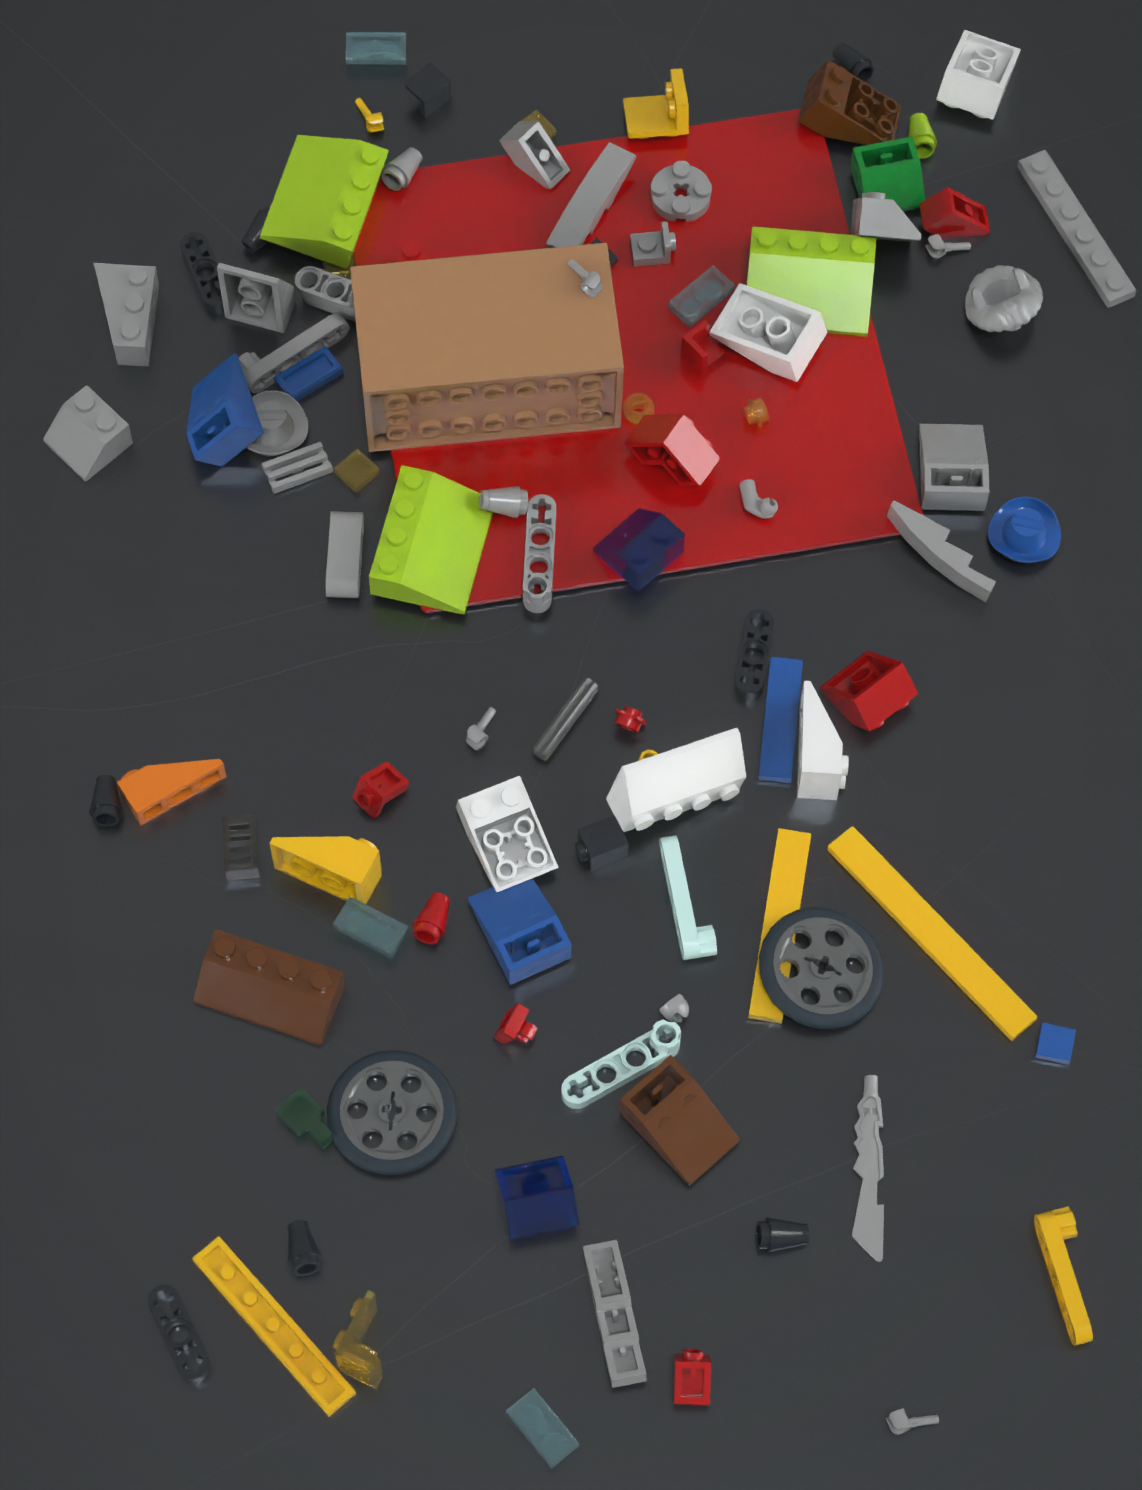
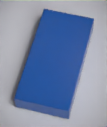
(309, 374)

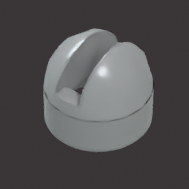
(674, 1008)

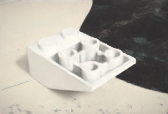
(506, 834)

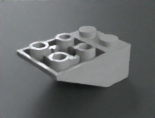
(953, 467)

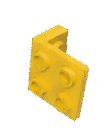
(660, 113)

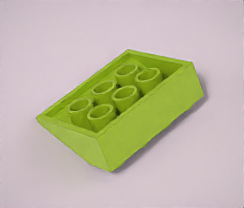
(324, 197)
(818, 272)
(430, 542)

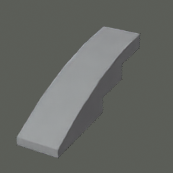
(592, 197)
(930, 542)
(614, 1313)

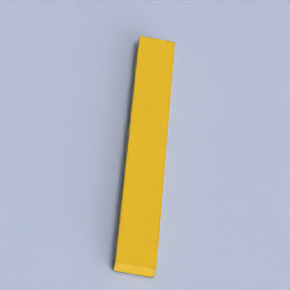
(932, 933)

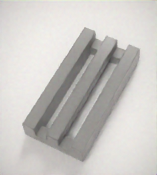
(294, 463)

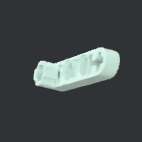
(693, 940)
(617, 1061)

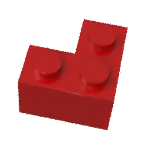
(676, 445)

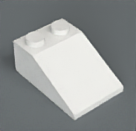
(978, 75)
(770, 331)
(820, 757)

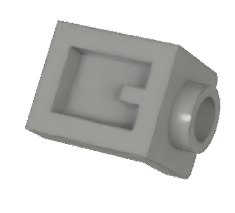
(652, 247)

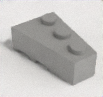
(130, 309)

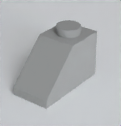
(535, 153)

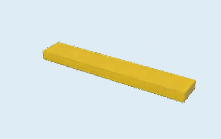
(782, 899)
(274, 1326)

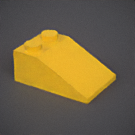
(330, 864)

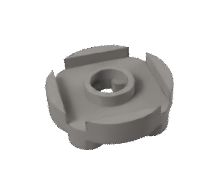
(685, 177)

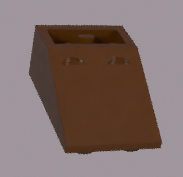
(848, 108)
(678, 1120)

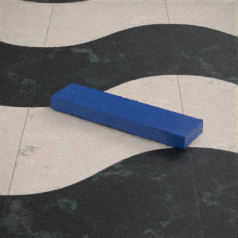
(780, 720)

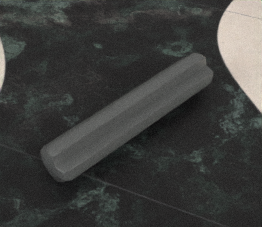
(565, 719)

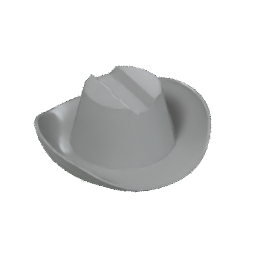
(282, 422)

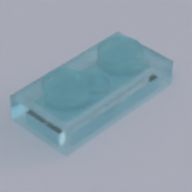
(376, 48)
(701, 296)
(370, 927)
(542, 1428)

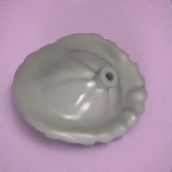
(1003, 299)

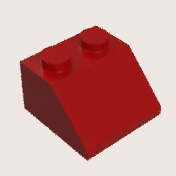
(870, 690)

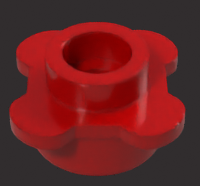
(629, 719)

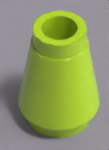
(922, 135)

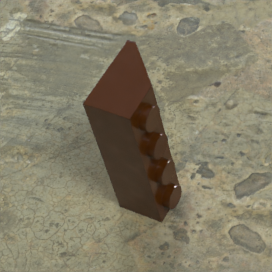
(268, 987)

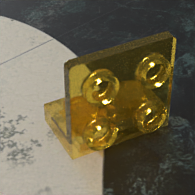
(352, 1356)

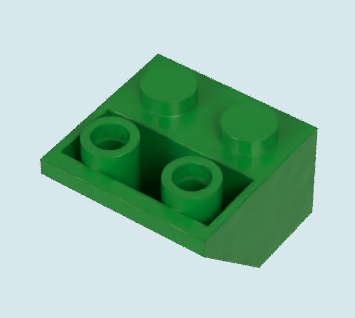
(889, 169)

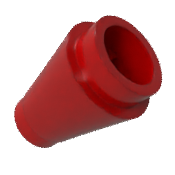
(432, 919)

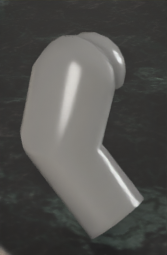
(752, 503)

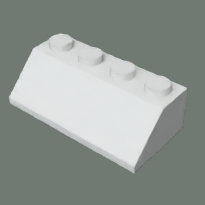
(678, 781)

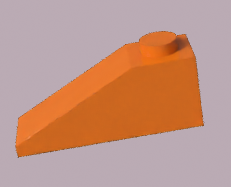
(164, 786)

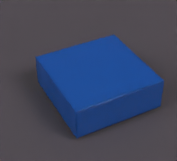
(1055, 1043)

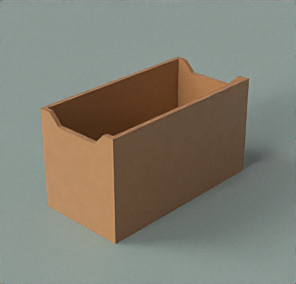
(487, 347)

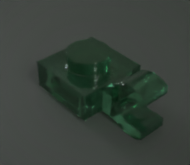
(303, 1115)

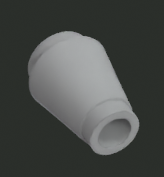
(400, 170)
(505, 501)

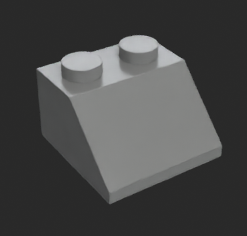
(881, 219)
(87, 433)

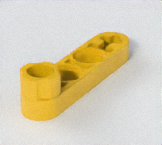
(1052, 1230)

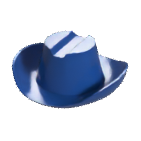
(1025, 530)

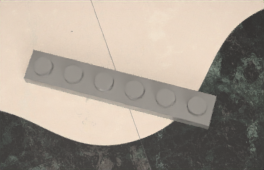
(1076, 228)

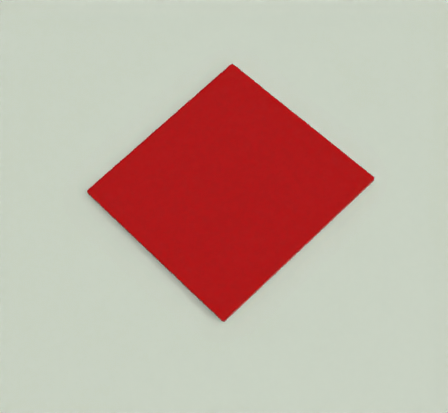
(831, 438)

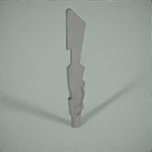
(869, 1216)

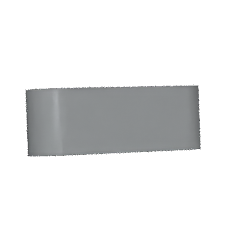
(325, 290)
(344, 554)

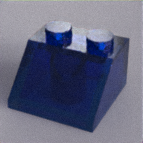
(641, 547)
(537, 1197)

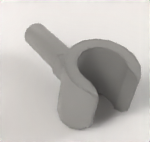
(938, 248)
(591, 283)
(475, 736)
(900, 1423)

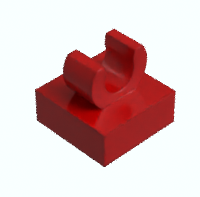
(514, 1026)

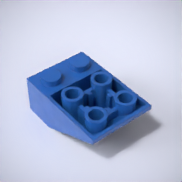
(222, 415)
(521, 929)

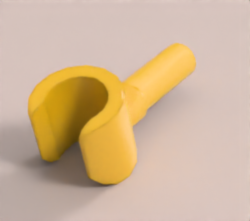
(372, 121)

